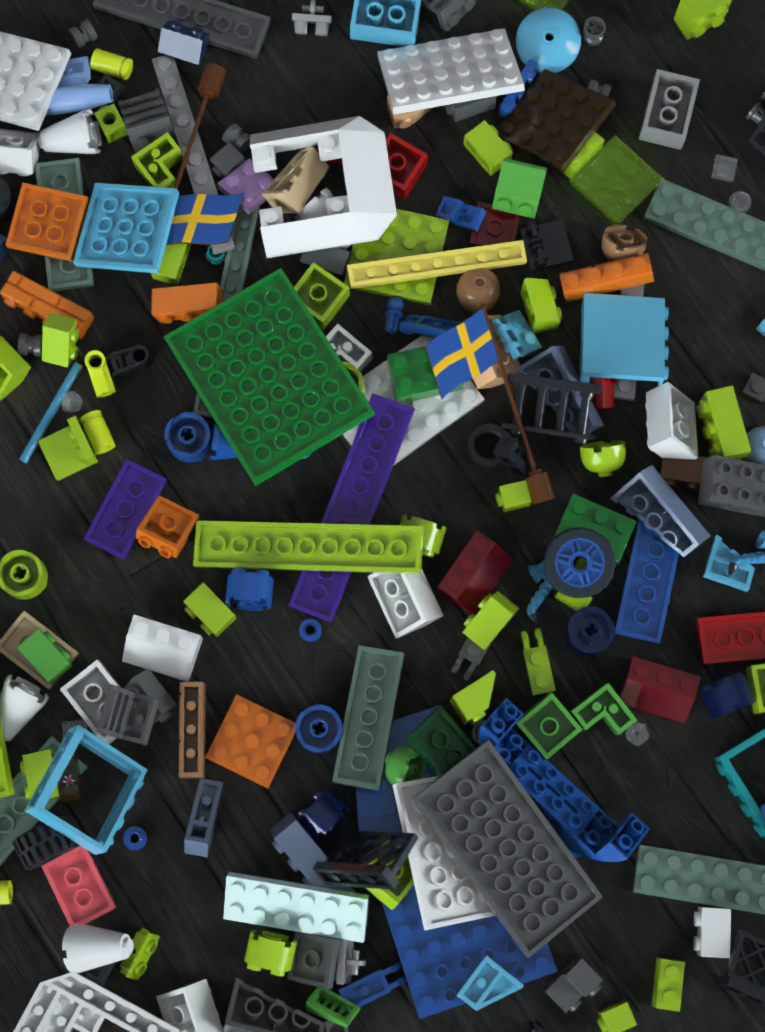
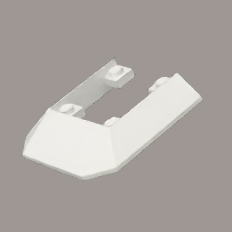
(351, 218)
(81, 1004)

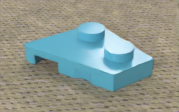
(718, 565)
(488, 985)

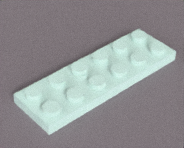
(296, 907)

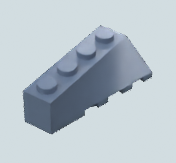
(557, 364)
(661, 510)

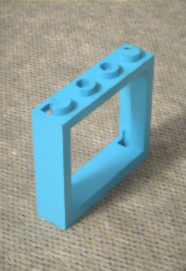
(54, 772)

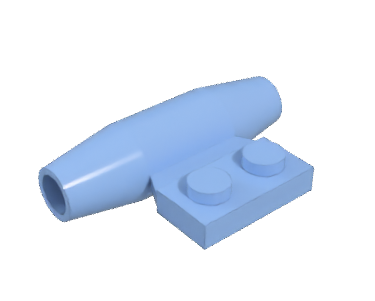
(75, 93)

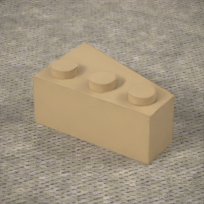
(296, 181)

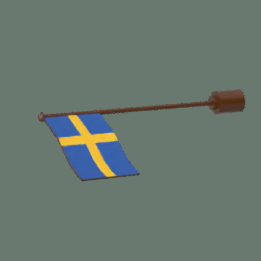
(204, 217)
(467, 353)

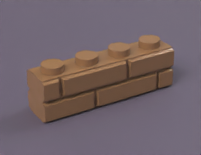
(192, 730)

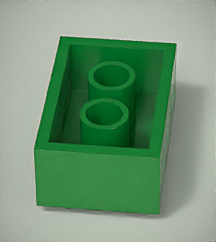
(413, 375)
(610, 524)

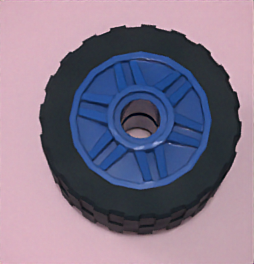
(598, 562)

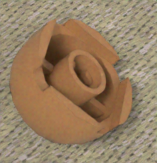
(622, 243)
(478, 288)

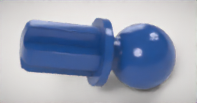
(393, 314)

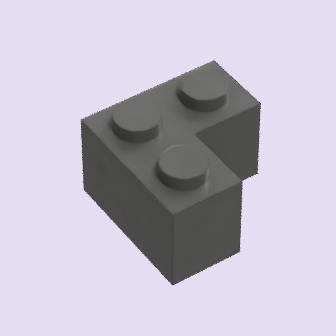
(572, 983)

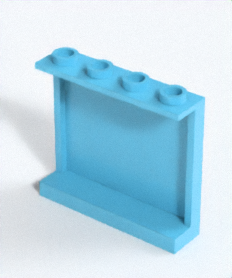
(623, 338)

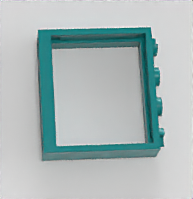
(737, 786)

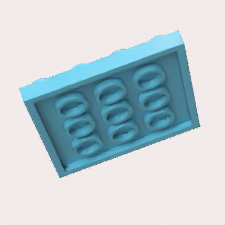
(126, 227)

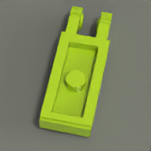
(537, 664)

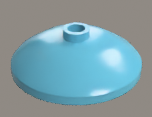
(553, 54)

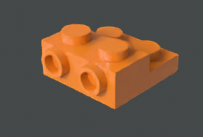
(166, 527)

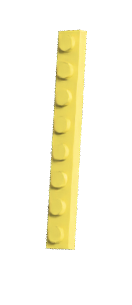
(436, 264)

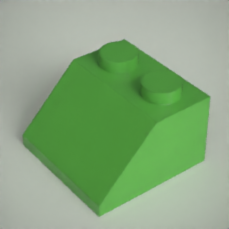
(519, 188)

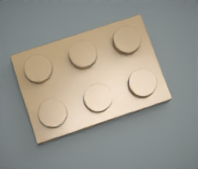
(17, 634)

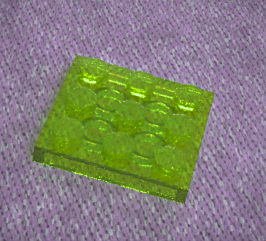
(616, 180)

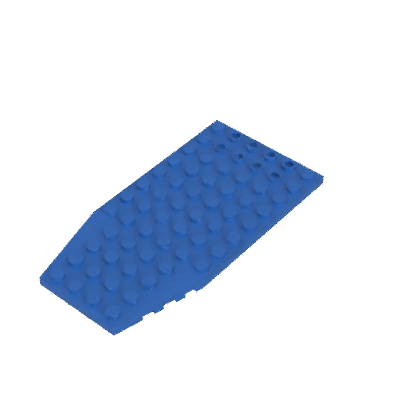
(445, 957)

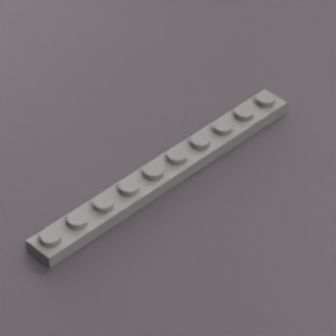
(183, 125)

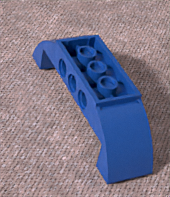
(567, 809)

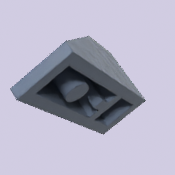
(203, 818)

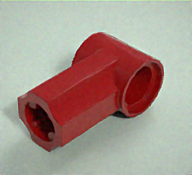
(606, 398)

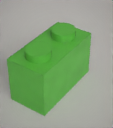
(45, 656)

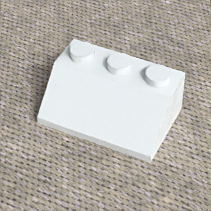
(18, 152)
(671, 423)
(405, 601)
(161, 648)
(190, 1008)

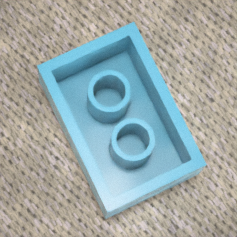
(385, 21)

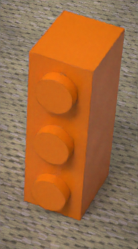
(184, 301)

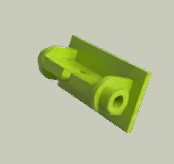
(145, 945)

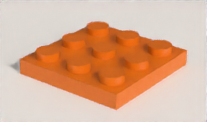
(47, 222)
(252, 741)

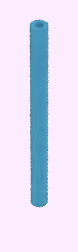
(50, 413)

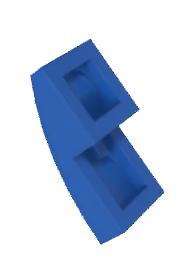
(460, 213)

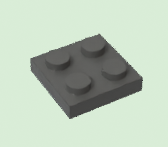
(314, 960)

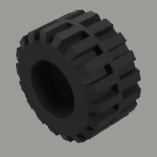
(42, 845)

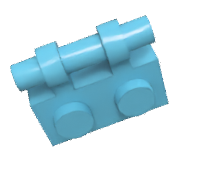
(516, 335)

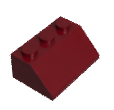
(475, 573)
(659, 689)

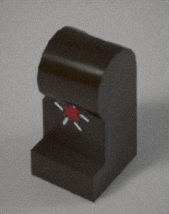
(70, 782)

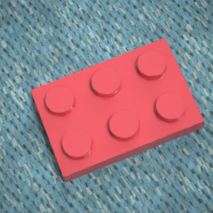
(78, 886)

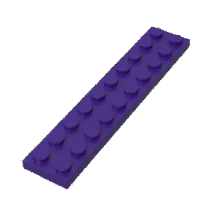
(356, 498)

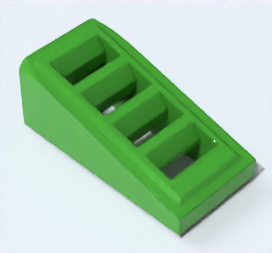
(328, 997)

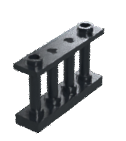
(565, 389)

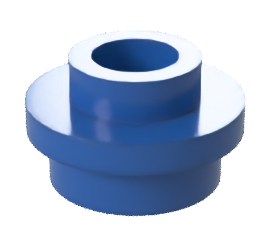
(305, 624)
(142, 838)

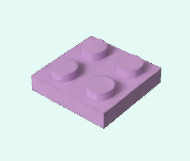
(248, 182)

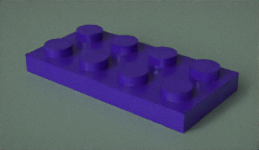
(124, 509)

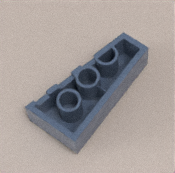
(301, 850)

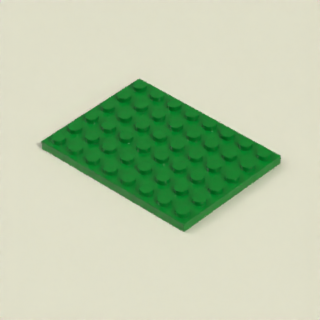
(269, 376)

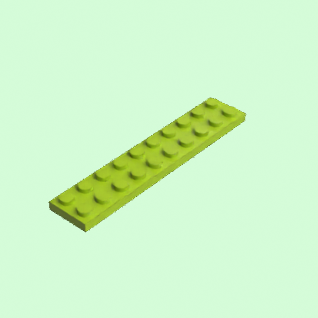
(309, 546)

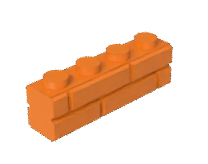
(607, 277)
(40, 302)

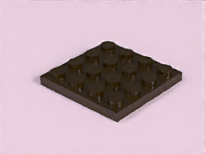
(555, 119)

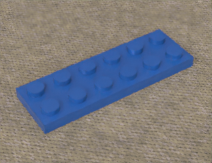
(646, 587)

